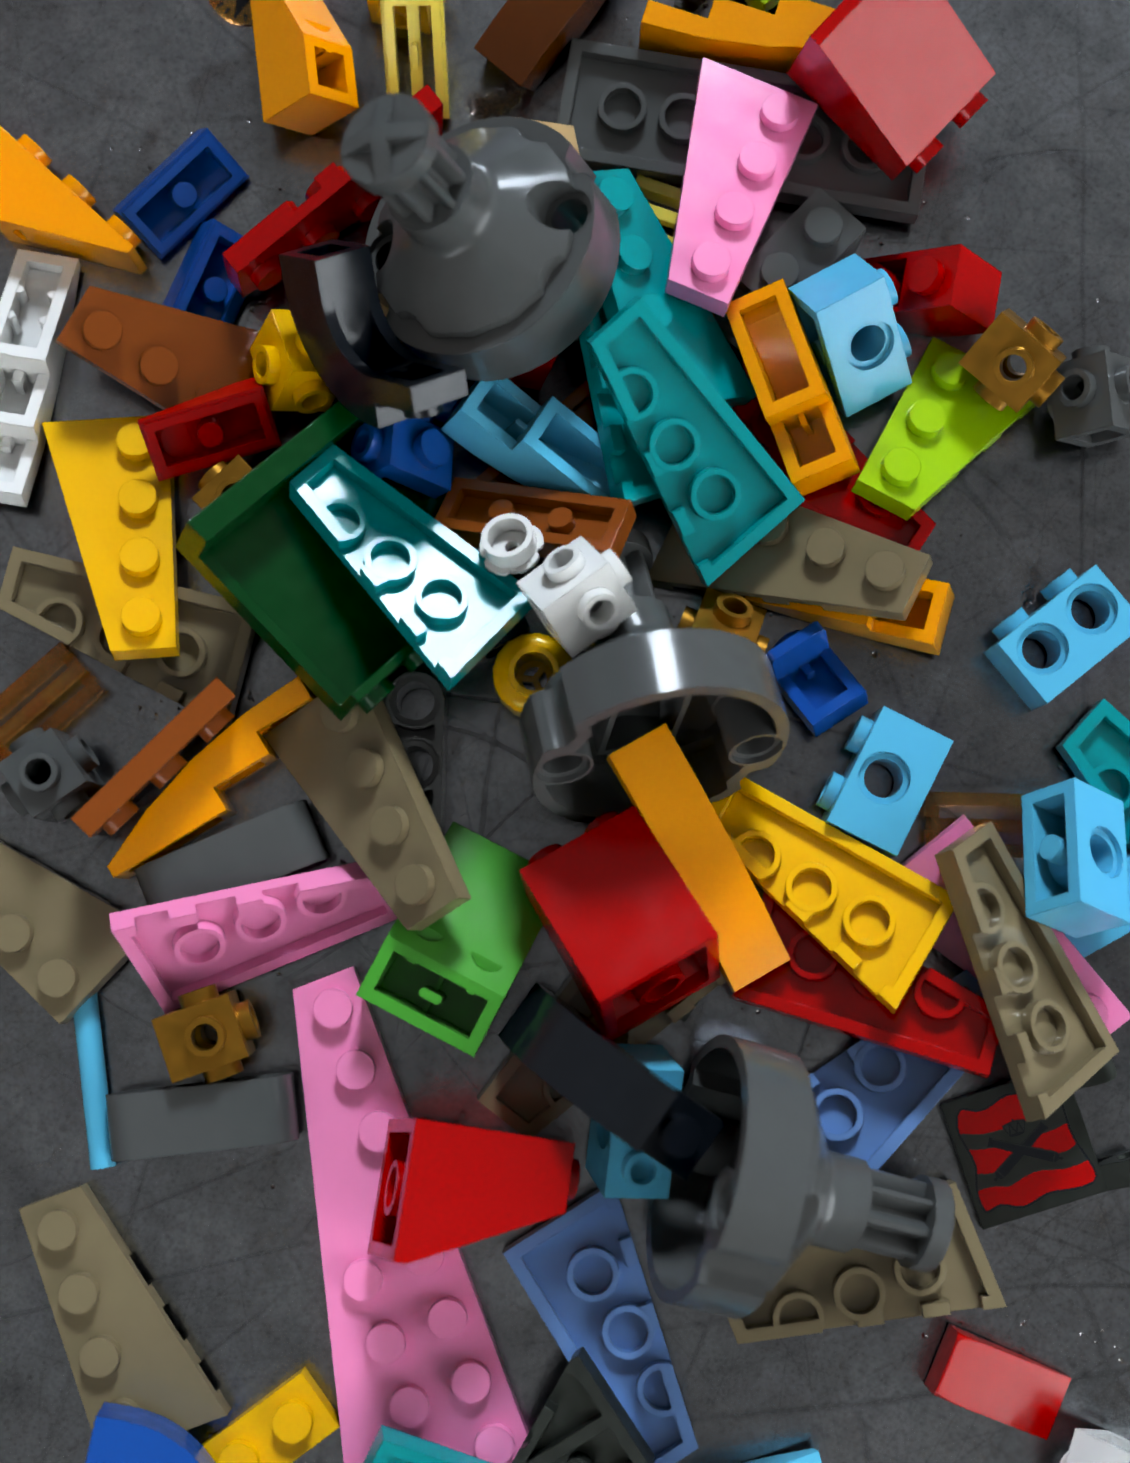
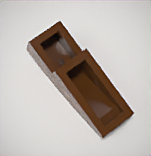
(532, 34)

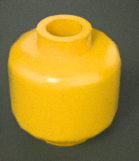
(518, 658)

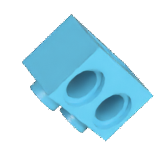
(1068, 645)

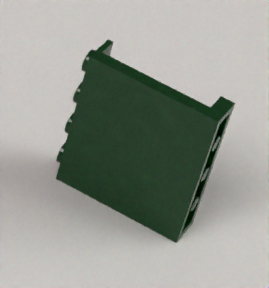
(293, 584)

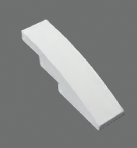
(32, 315)

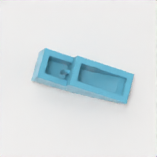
(529, 441)

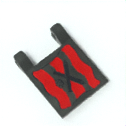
(1023, 1165)

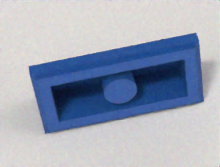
(181, 192)
(202, 277)

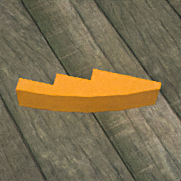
(734, 32)
(197, 794)
(700, 849)

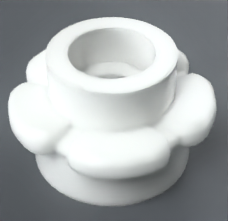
(505, 533)

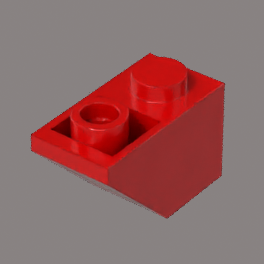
(942, 290)

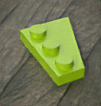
(931, 434)

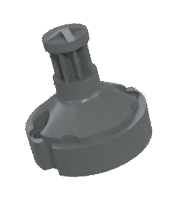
(481, 236)
(699, 681)
(776, 1189)

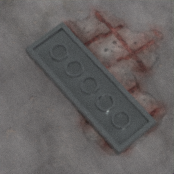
(638, 111)

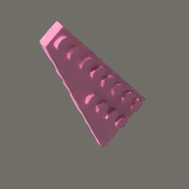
(402, 1336)

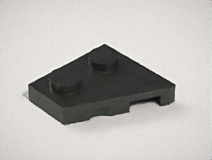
(583, 1422)

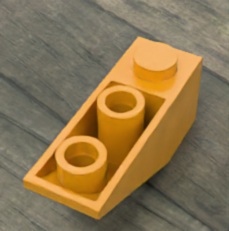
(302, 65)
(56, 213)

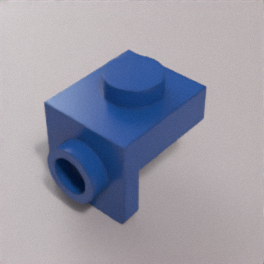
(407, 453)
(815, 679)

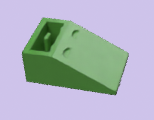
(463, 964)

